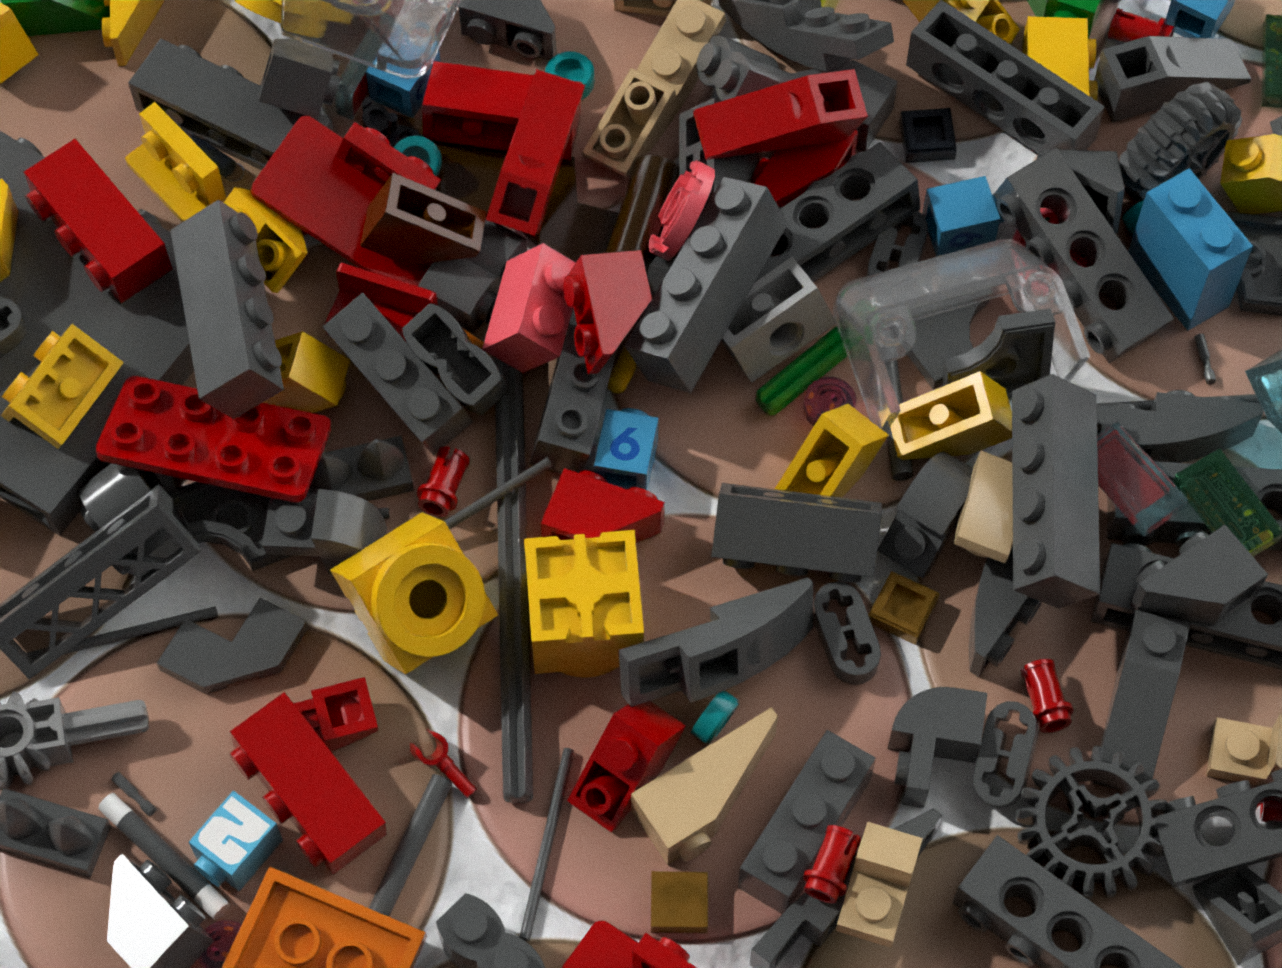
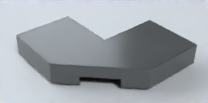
(214, 662)

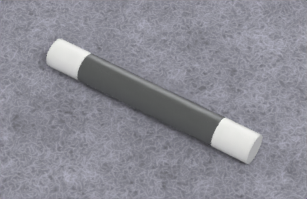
(164, 856)

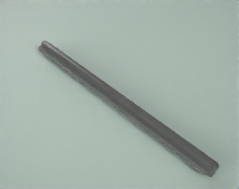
(513, 594)

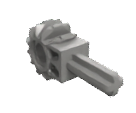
(51, 732)

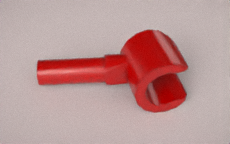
(444, 763)

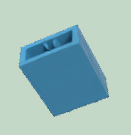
(1189, 249)

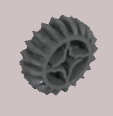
(1178, 137)
(1080, 798)

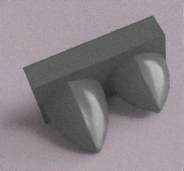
(365, 470)
(51, 832)

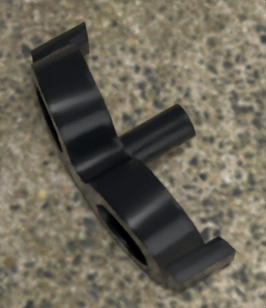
(378, 118)

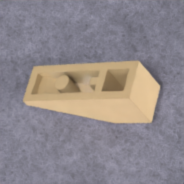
(692, 799)

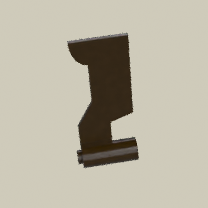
(568, 226)

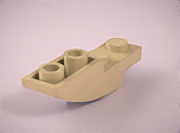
(655, 90)

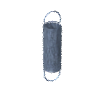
(223, 162)

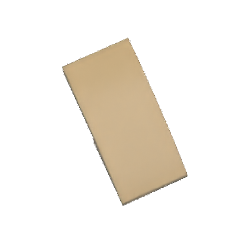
(987, 514)

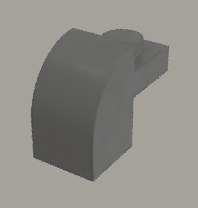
(927, 514)
(324, 526)
(931, 725)

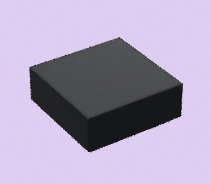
(928, 135)

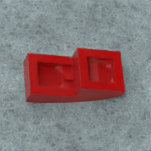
(340, 713)

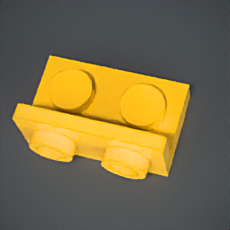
(174, 166)
(62, 386)

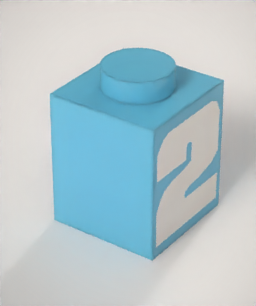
(234, 842)

